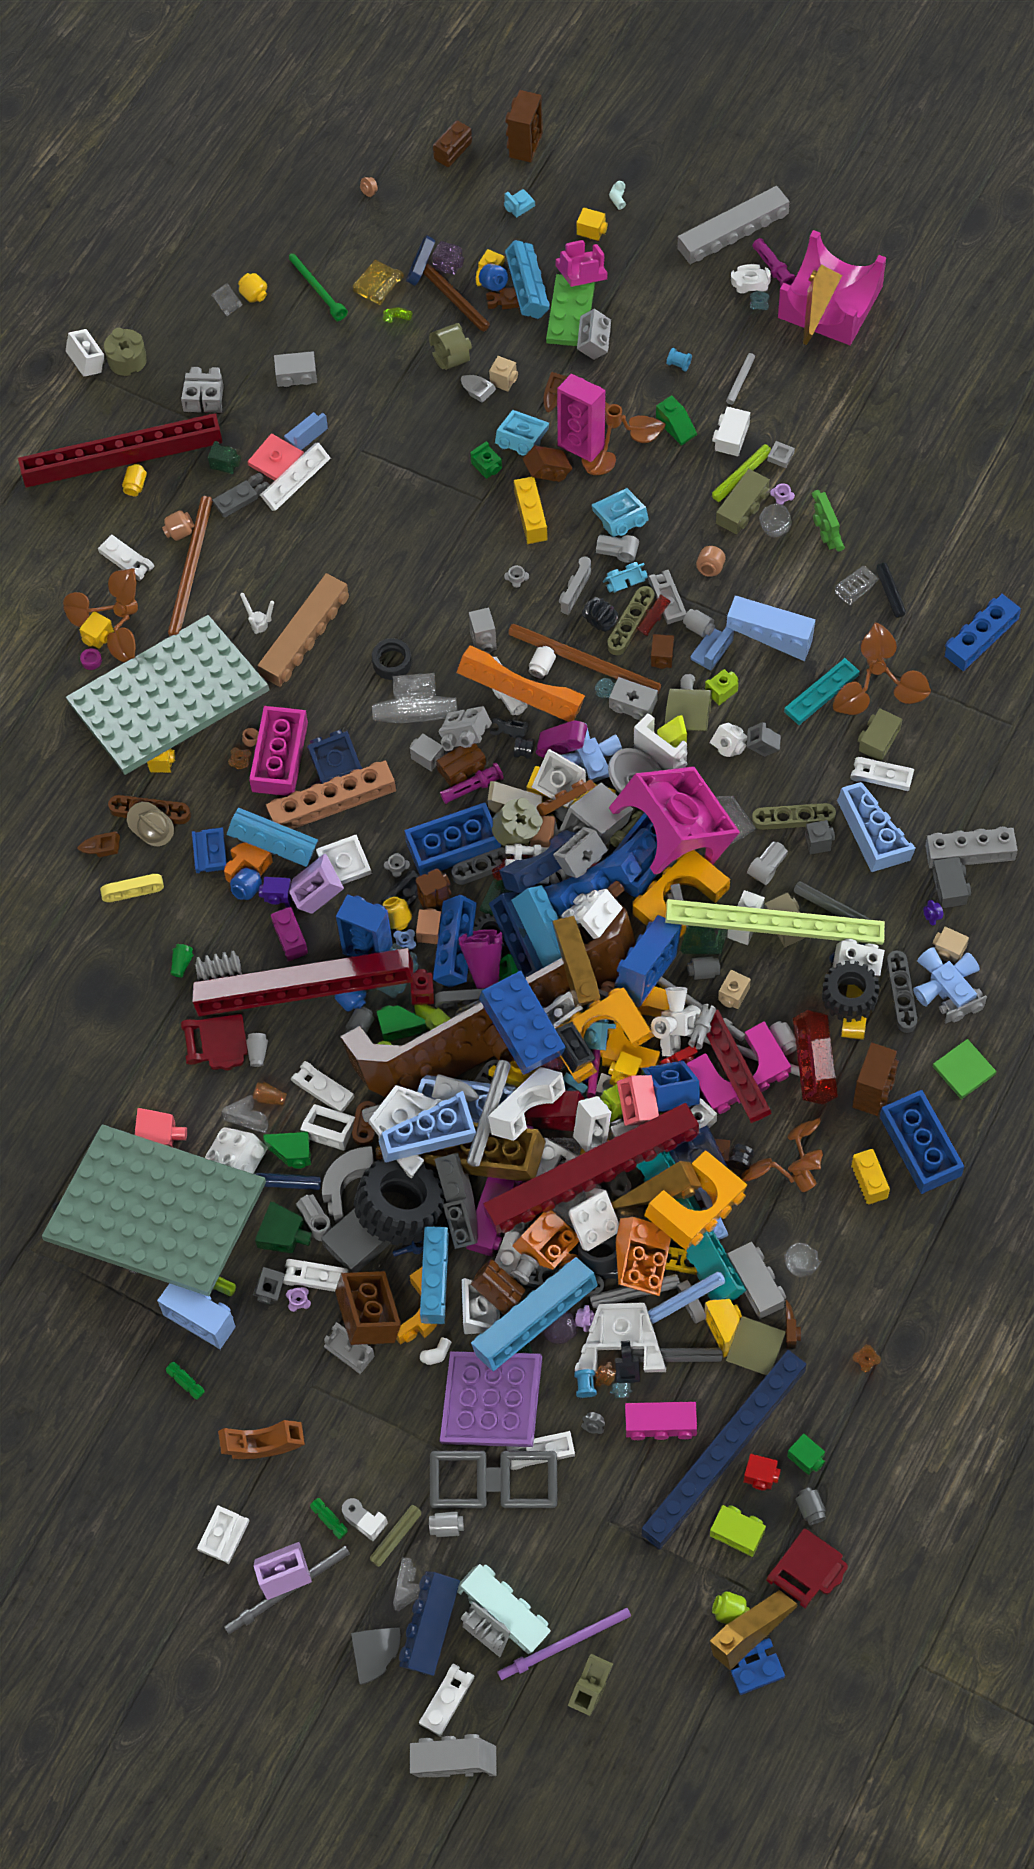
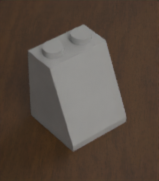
(594, 813)

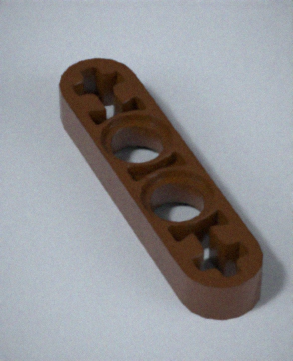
(125, 800)

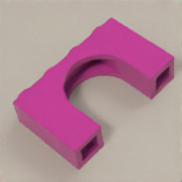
(772, 1067)

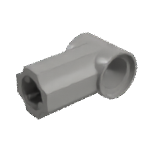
(623, 548)
(765, 866)
(313, 1215)

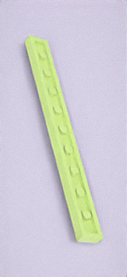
(774, 922)

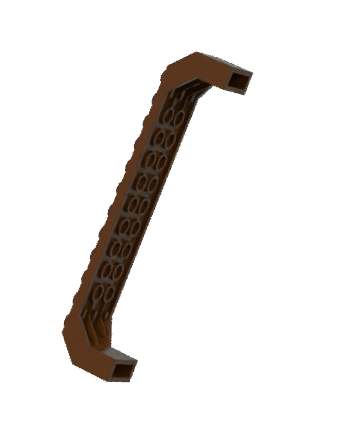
(459, 1041)

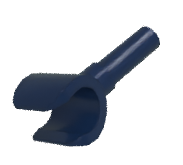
(411, 1248)

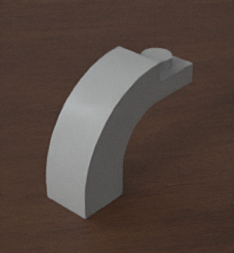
(340, 1174)

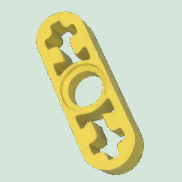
(132, 888)

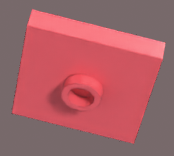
(274, 457)

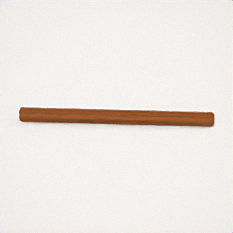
(190, 566)
(580, 657)

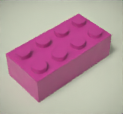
(581, 417)
(278, 751)

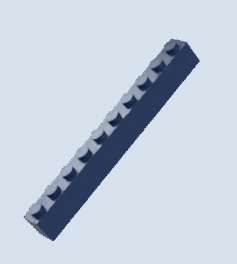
(723, 1450)

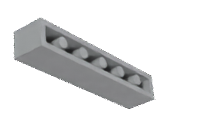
(733, 225)

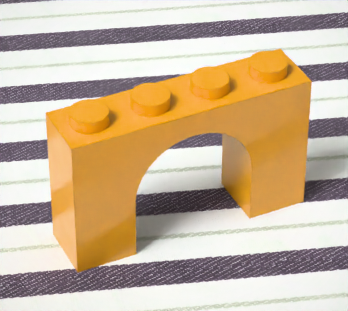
(688, 870)
(615, 1007)
(617, 1041)
(687, 1225)

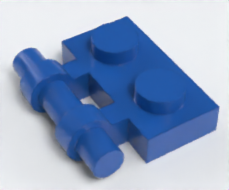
(760, 1672)

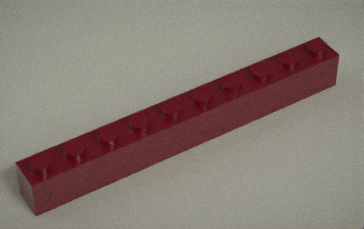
(120, 450)
(303, 982)
(591, 1168)

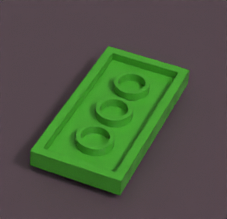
(566, 309)

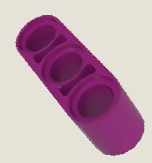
(562, 738)

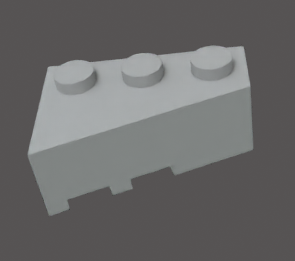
(452, 1757)

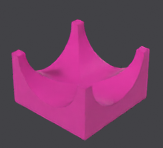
(850, 300)
(682, 813)

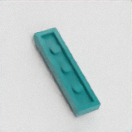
(821, 691)

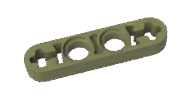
(628, 619)
(792, 812)

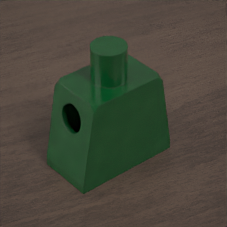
(282, 1230)

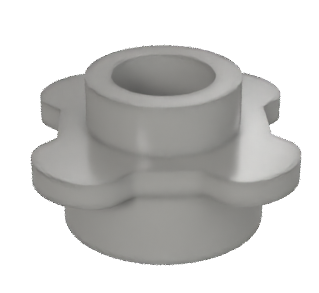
(516, 571)
(396, 859)

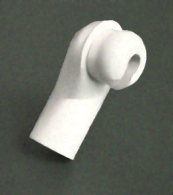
(436, 1355)

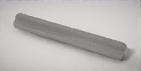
(625, 1293)

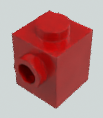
(761, 1472)

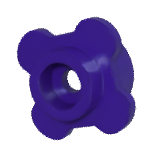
(933, 912)

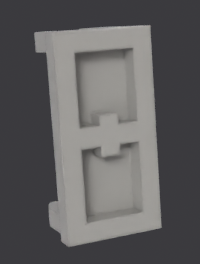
(353, 1355)

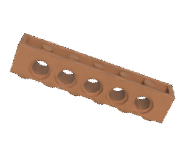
(343, 799)

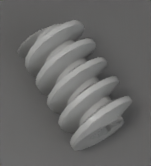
(218, 966)

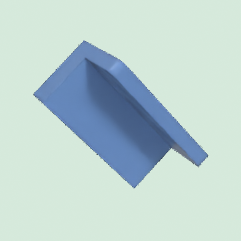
(307, 431)
(712, 648)

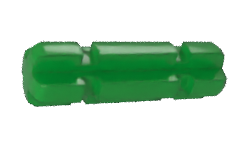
(185, 1380)
(328, 1518)

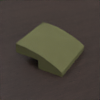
(691, 704)
(755, 1345)

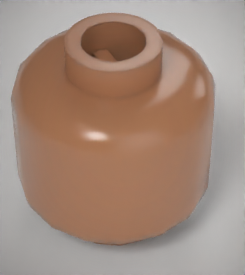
(178, 525)
(710, 561)

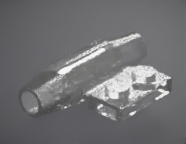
(414, 701)

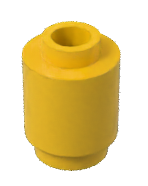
(134, 480)

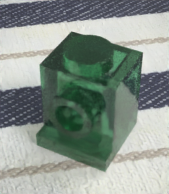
(223, 458)

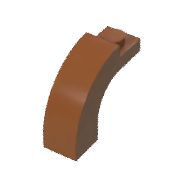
(262, 1442)

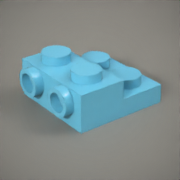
(520, 432)
(620, 512)

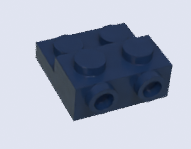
(333, 756)

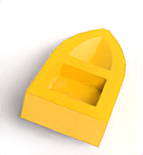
(489, 257)

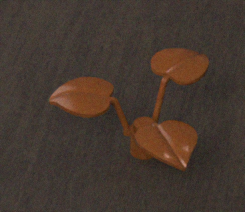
(643, 430)
(123, 586)
(875, 647)
(799, 1168)

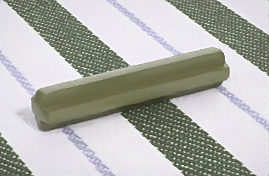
(395, 1535)

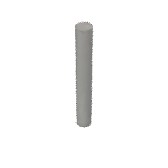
(740, 378)

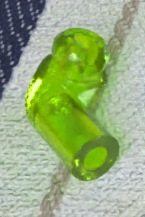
(398, 312)

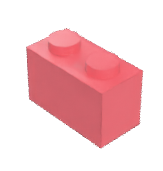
(637, 1099)

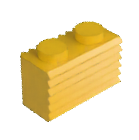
(870, 1176)

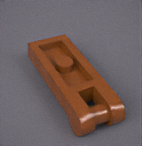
(565, 797)

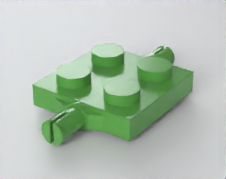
(827, 521)

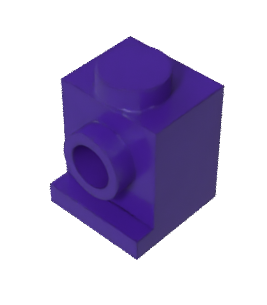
(276, 890)

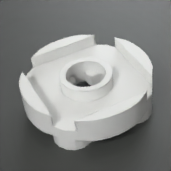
(750, 278)

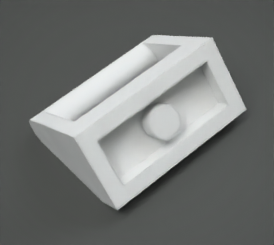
(324, 1135)

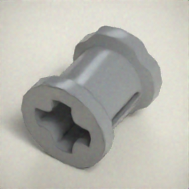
(524, 1269)

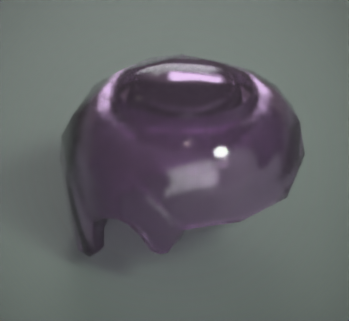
(562, 1329)

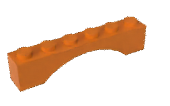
(486, 670)

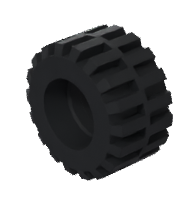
(850, 975)

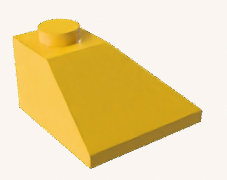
(723, 1322)

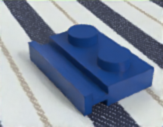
(209, 850)

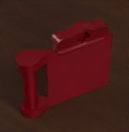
(221, 1041)
(812, 1564)

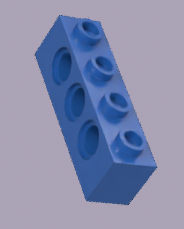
(965, 655)
(456, 920)

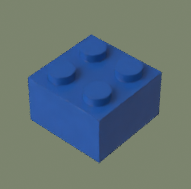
(673, 1085)

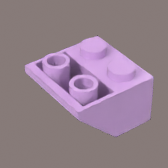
(315, 885)
(282, 1571)

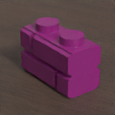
(289, 934)

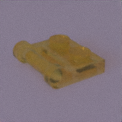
(374, 278)

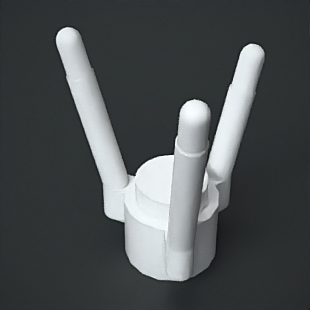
(258, 619)

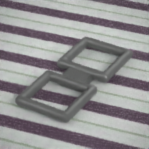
(493, 1479)

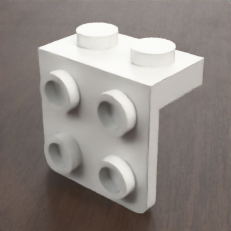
(594, 911)
(237, 1149)
(594, 1219)

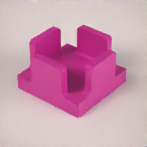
(581, 267)

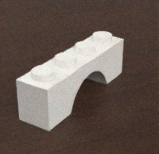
(540, 1088)

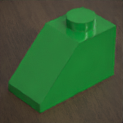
(676, 420)
(399, 1023)
(290, 1148)

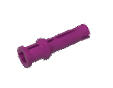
(778, 268)
(483, 782)

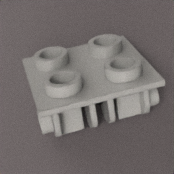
(486, 1628)

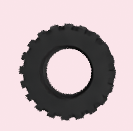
(391, 1222)

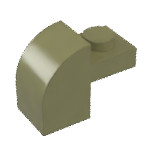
(591, 1685)

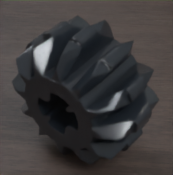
(600, 614)

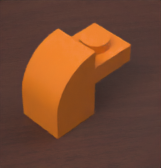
(247, 856)

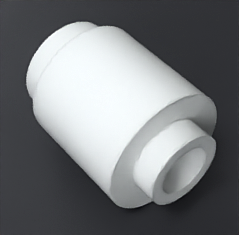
(541, 662)

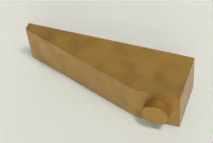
(818, 296)
(576, 962)
(677, 1181)
(750, 1629)

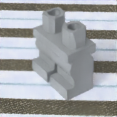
(202, 388)
(465, 729)

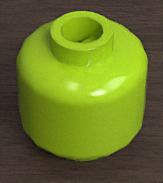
(729, 1607)

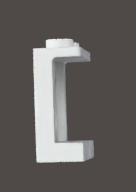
(657, 748)

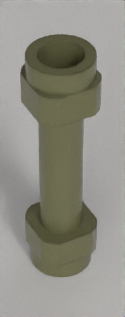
(619, 835)

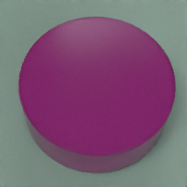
(91, 659)

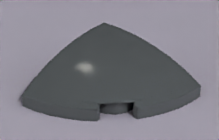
(375, 1651)

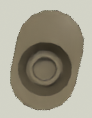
(150, 824)

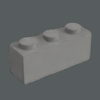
(758, 1280)

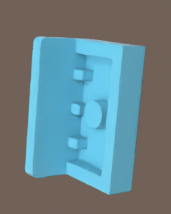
(597, 1034)

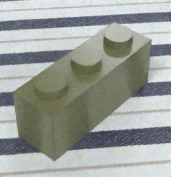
(743, 501)

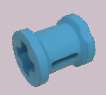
(679, 359)
(585, 1383)

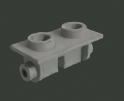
(955, 1014)

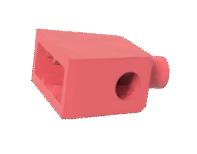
(158, 1127)

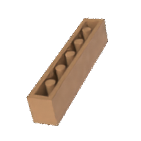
(303, 630)

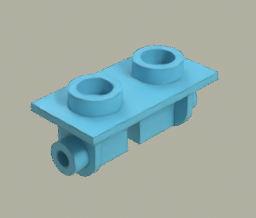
(632, 573)

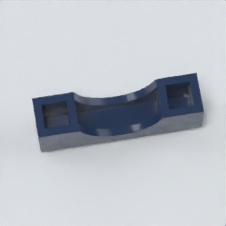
(528, 872)

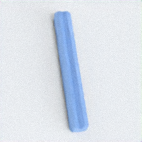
(686, 1297)

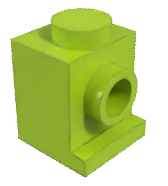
(722, 686)

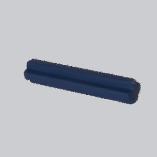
(291, 1181)

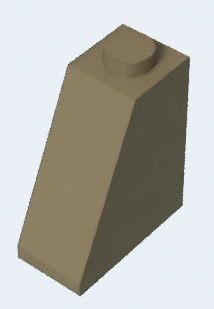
(500, 794)

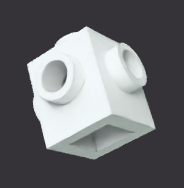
(729, 740)

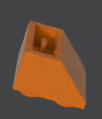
(547, 1240)

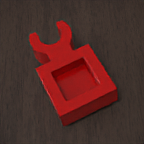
(685, 1055)

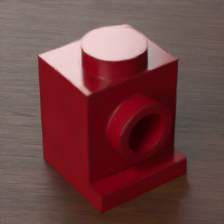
(422, 988)

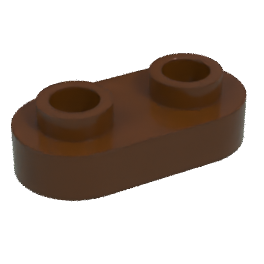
(361, 1126)

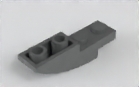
(459, 1200)

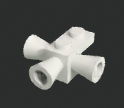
(674, 1021)

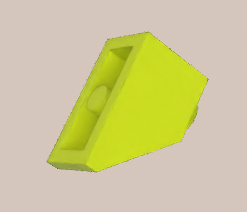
(673, 732)

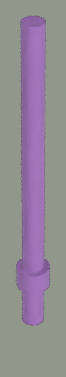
(521, 1664)

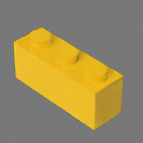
(530, 510)

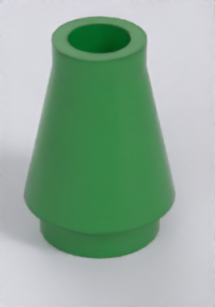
(180, 959)

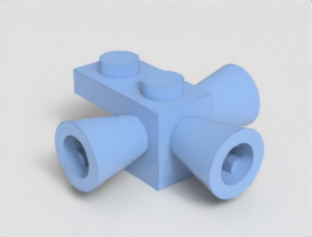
(592, 756)
(946, 979)

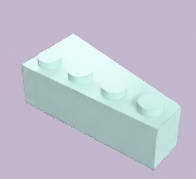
(504, 1607)

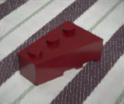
(556, 1115)

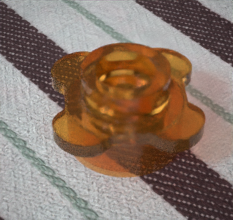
(239, 763)
(867, 1351)
(605, 1374)

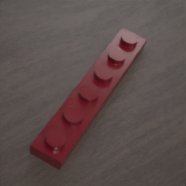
(737, 1070)

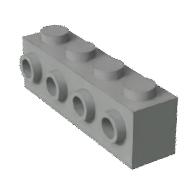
(974, 846)

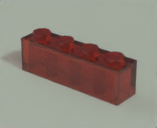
(815, 1057)

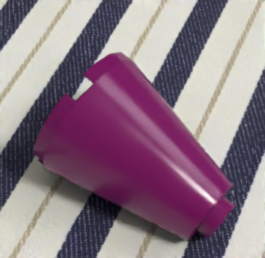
(483, 956)

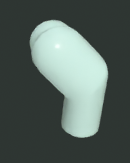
(616, 194)

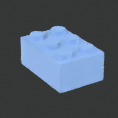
(197, 1314)

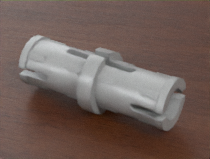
(702, 1026)

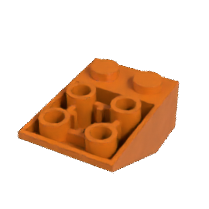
(641, 1255)

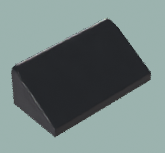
(405, 888)
(576, 1052)

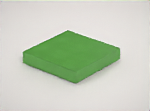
(964, 1069)

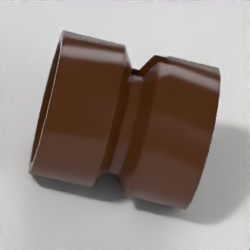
(497, 1045)

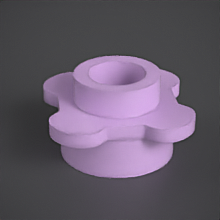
(782, 489)
(293, 1294)
(584, 1318)

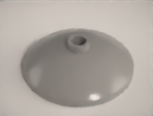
(626, 764)

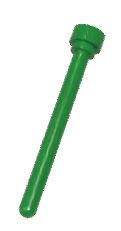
(337, 310)

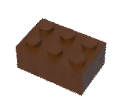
(524, 125)
(875, 1079)
(367, 1308)

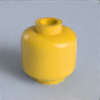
(252, 287)
(398, 913)

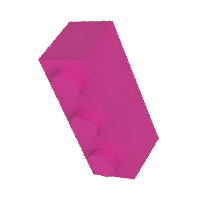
(661, 1420)

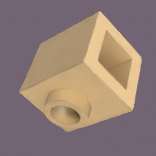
(503, 373)
(950, 945)
(734, 989)

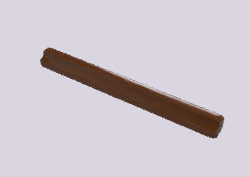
(450, 292)

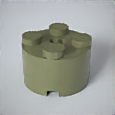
(450, 346)
(125, 351)
(516, 822)

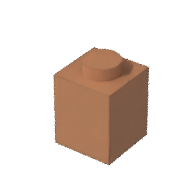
(428, 926)

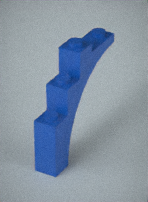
(620, 866)

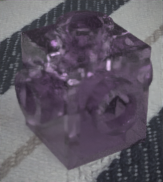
(448, 257)

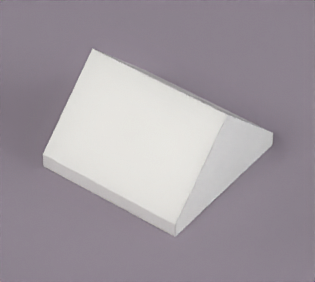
(557, 775)
(477, 1310)

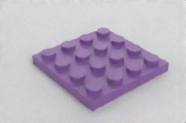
(491, 1405)

